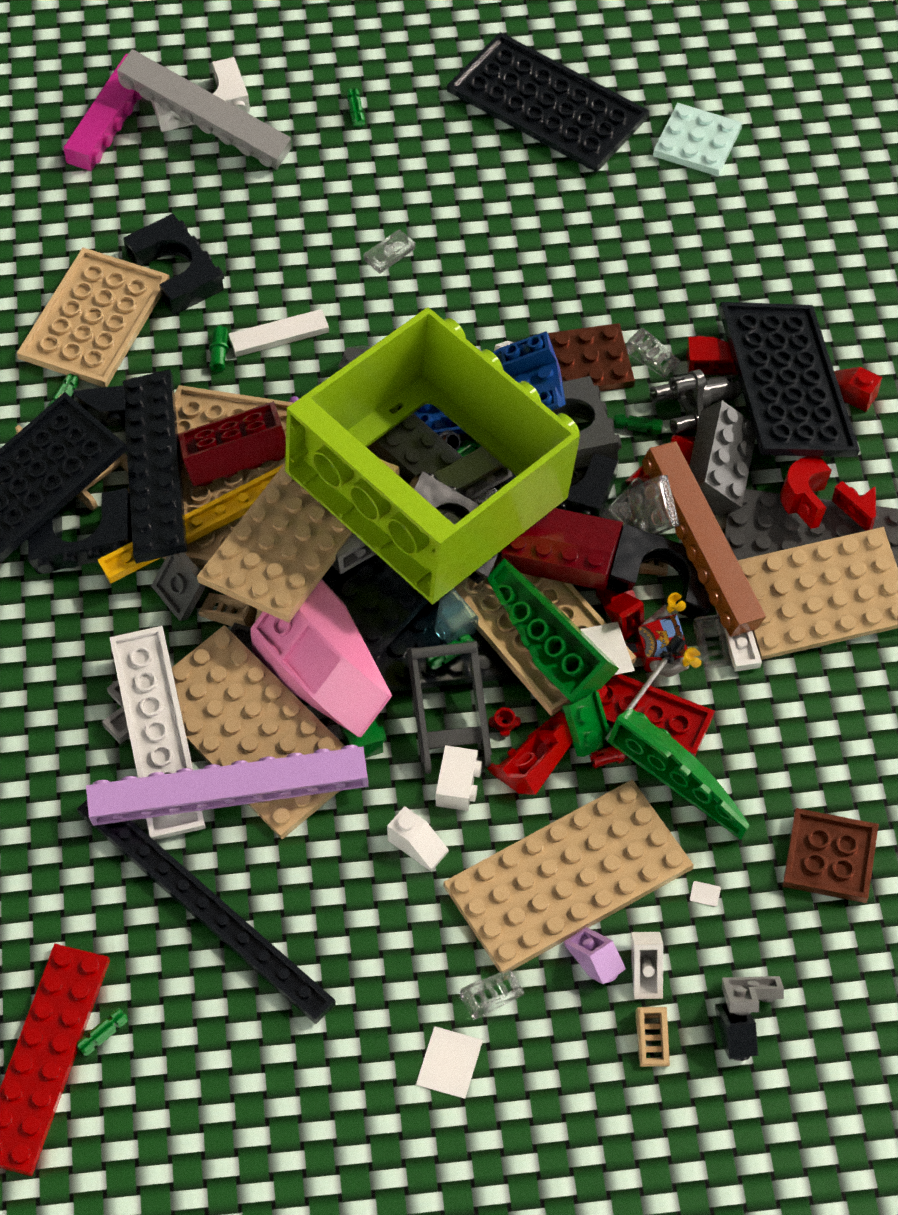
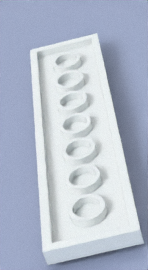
(154, 717)

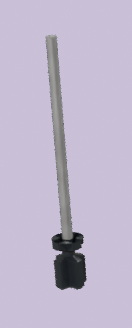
(674, 648)

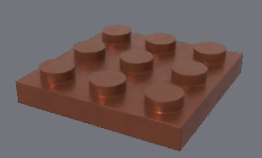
(594, 353)
(831, 855)

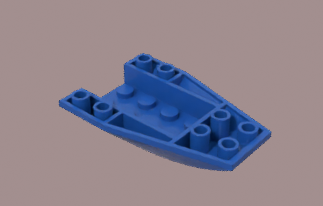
(524, 360)

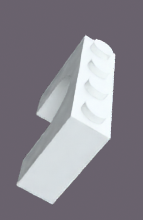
(230, 88)

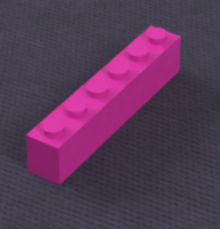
(100, 123)

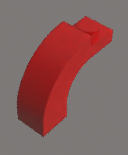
(798, 490)

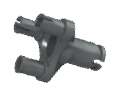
(695, 395)

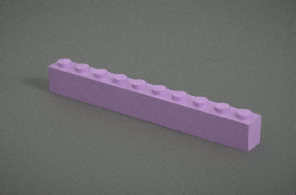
(226, 785)

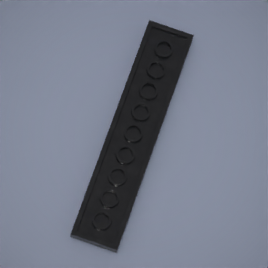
(154, 467)

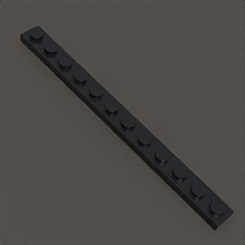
(217, 917)

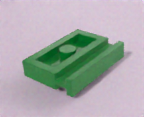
(587, 724)

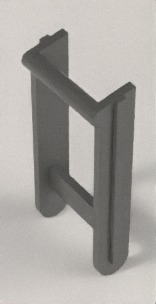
(451, 737)

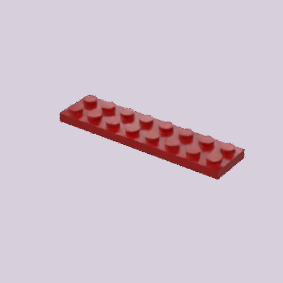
(46, 1053)

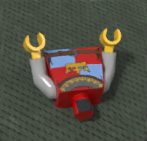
(655, 635)

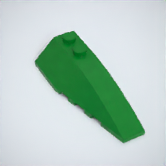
(550, 636)
(676, 768)

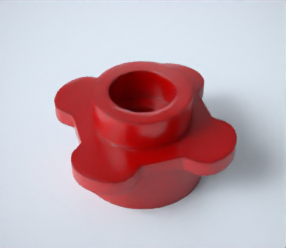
(504, 714)

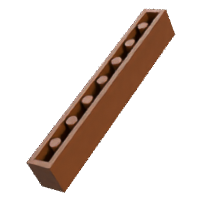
(706, 542)

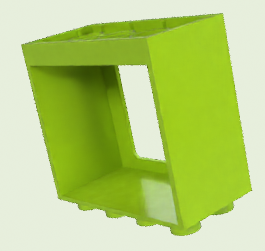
(414, 367)

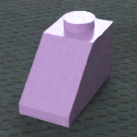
(596, 955)

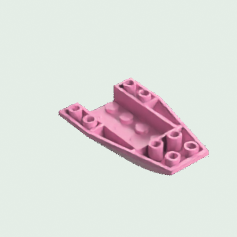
(323, 660)

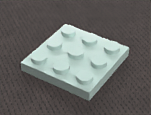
(697, 139)

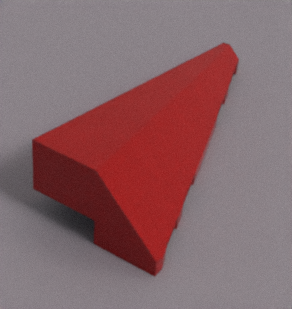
(537, 756)

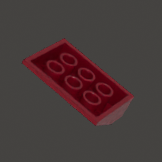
(233, 444)
(567, 548)

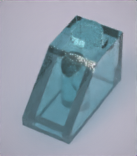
(454, 617)

